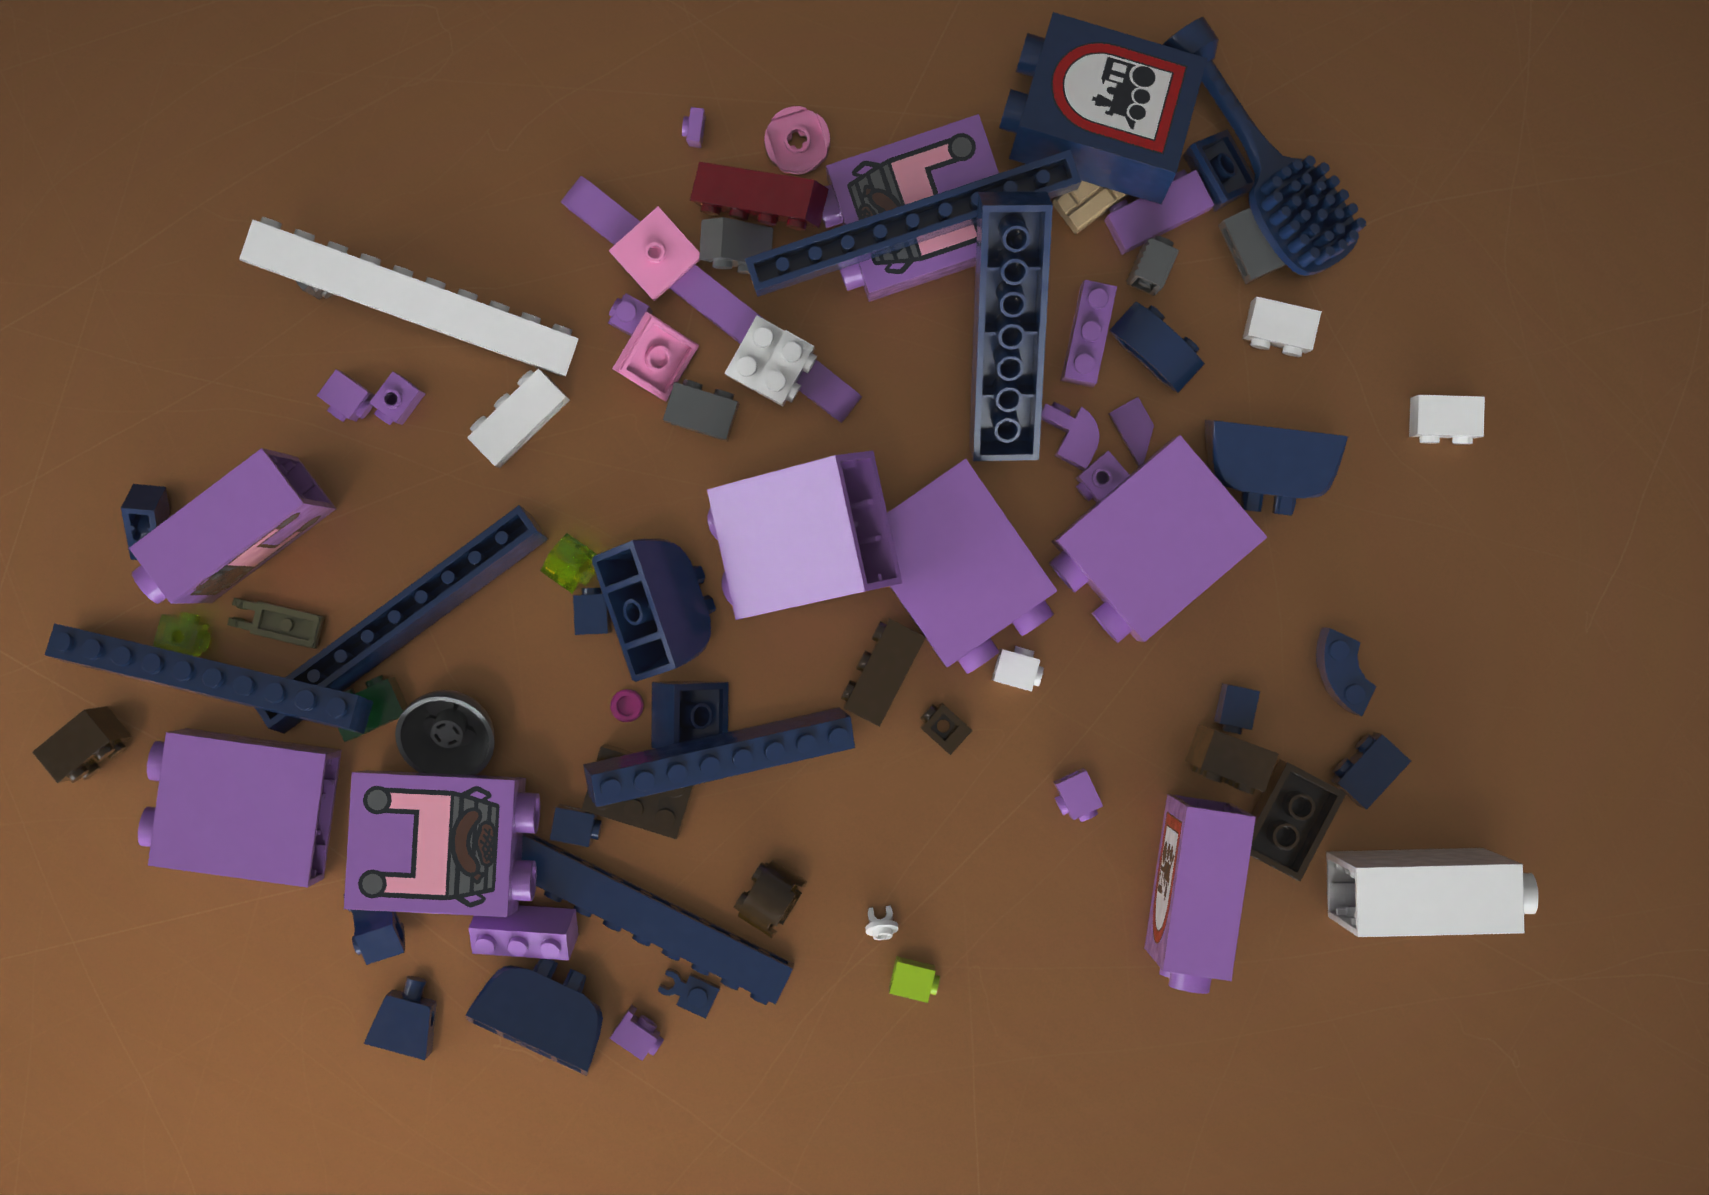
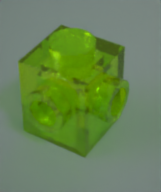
(569, 563)
(182, 634)

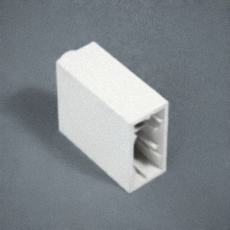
(1428, 892)

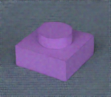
(694, 127)

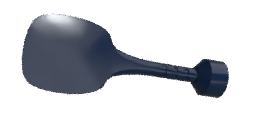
(1289, 196)

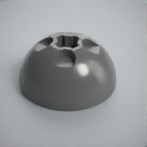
(445, 734)

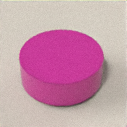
(627, 705)

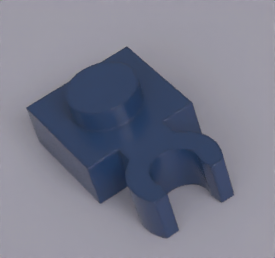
(695, 993)

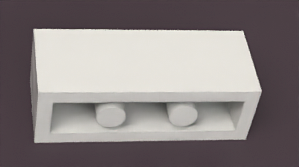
(517, 417)

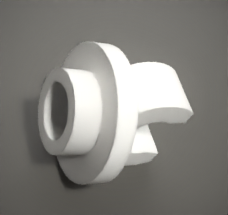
(881, 928)

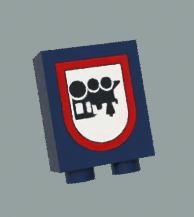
(1108, 100)

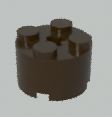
(770, 897)

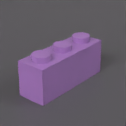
(1142, 219)
(1088, 333)
(526, 933)

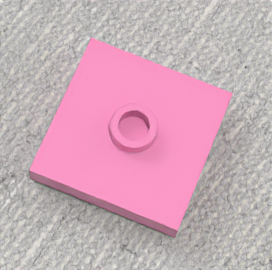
(655, 253)
(655, 356)

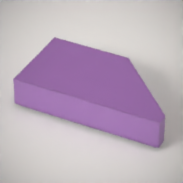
(1134, 427)

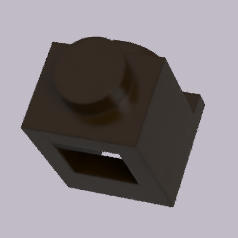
(953, 736)

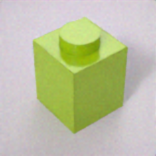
(913, 979)

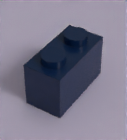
(1369, 769)

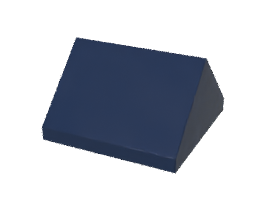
(1220, 168)

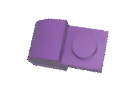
(1080, 437)

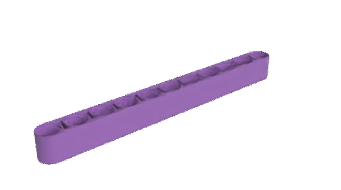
(707, 296)

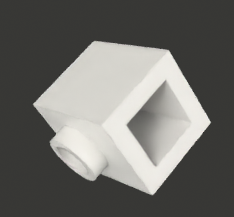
(1018, 668)

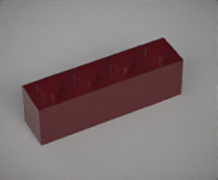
(759, 195)

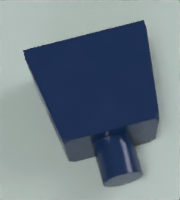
(405, 1021)

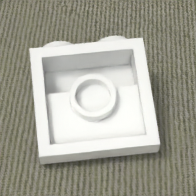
(771, 361)

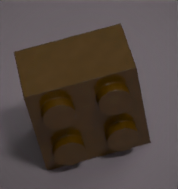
(82, 745)

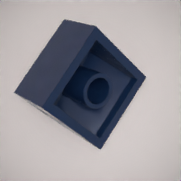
(688, 711)

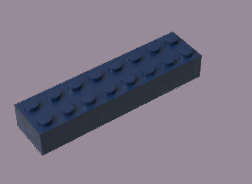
(1009, 324)

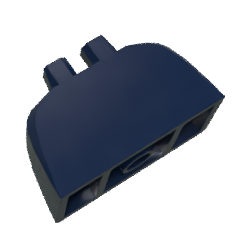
(1272, 462)
(655, 604)
(541, 1013)

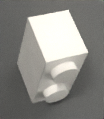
(1281, 326)
(1446, 417)

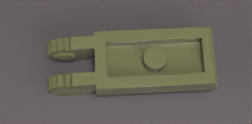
(280, 623)

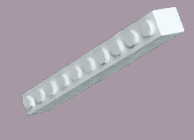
(408, 298)

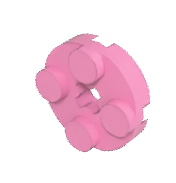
(807, 124)

